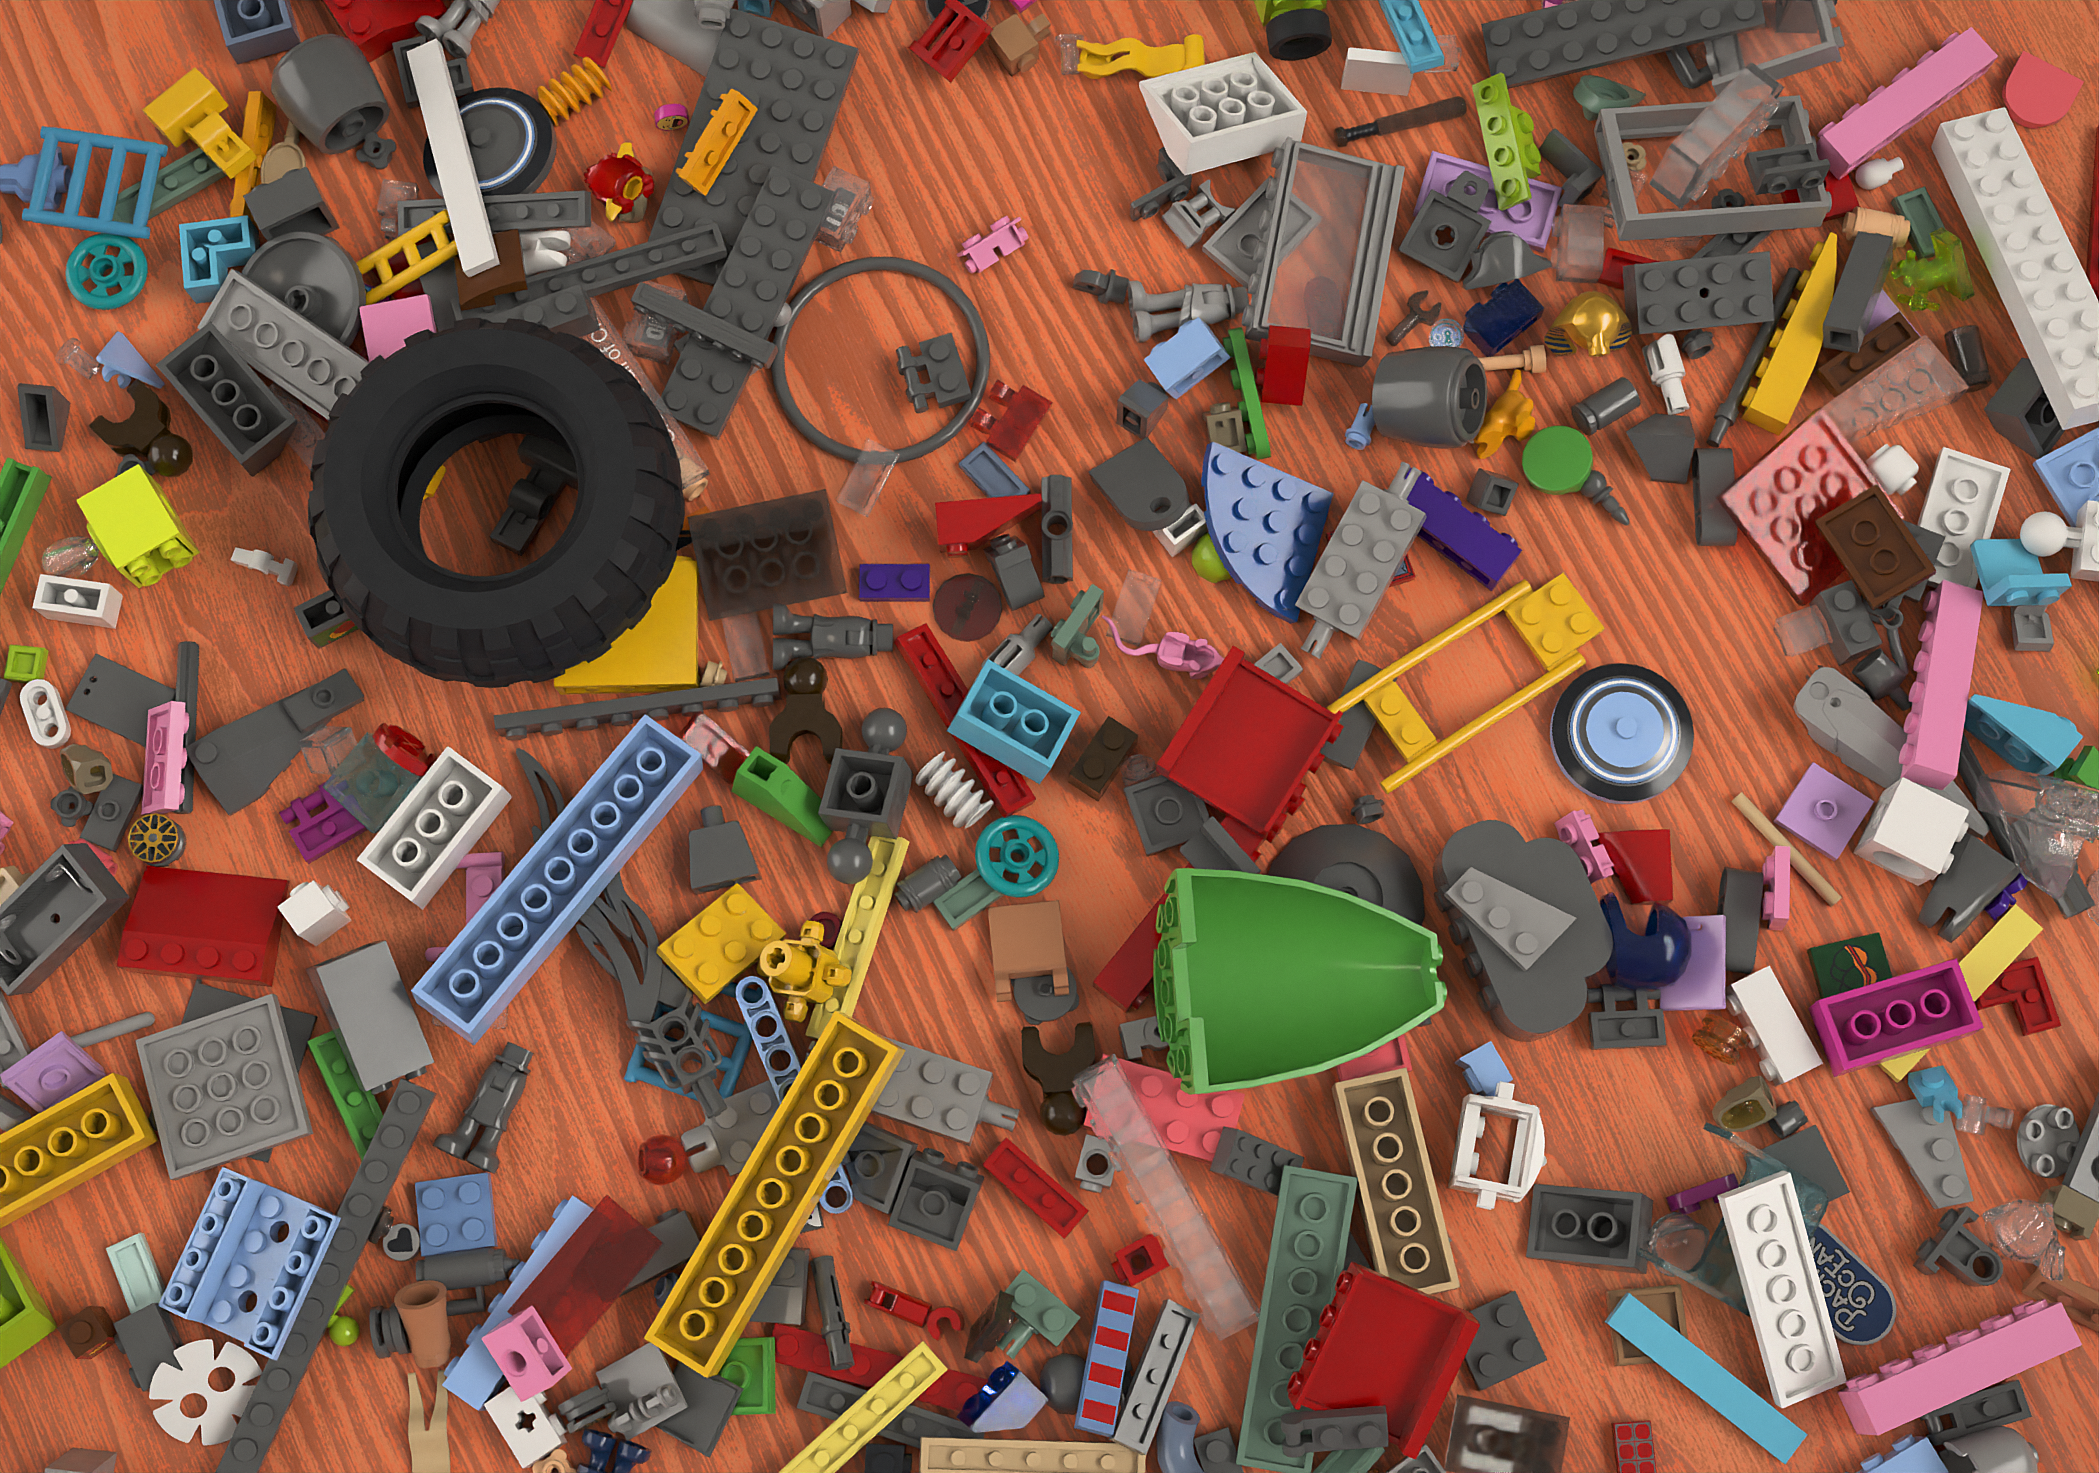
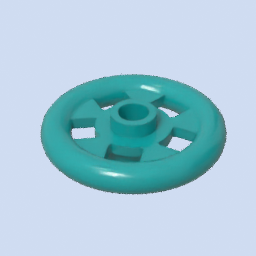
(97, 246)
(1026, 829)

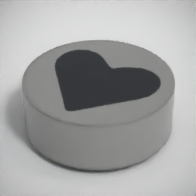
(402, 1242)

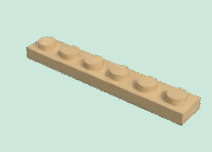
(1025, 1456)

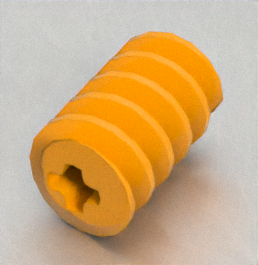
(572, 90)

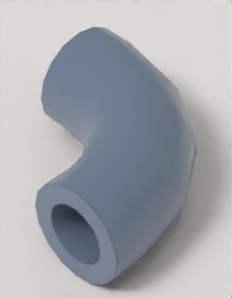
(1176, 1438)

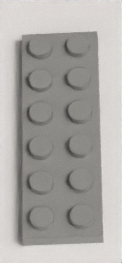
(284, 343)

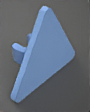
(122, 358)

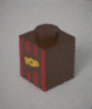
(88, 1332)

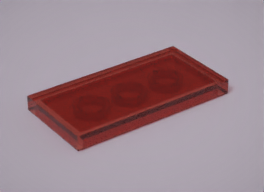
(589, 1273)

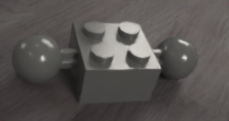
(866, 795)

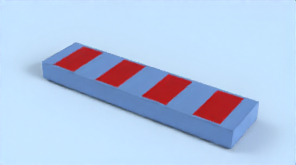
(1106, 1358)

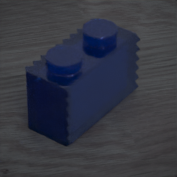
(1502, 317)

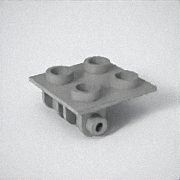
(641, 1390)

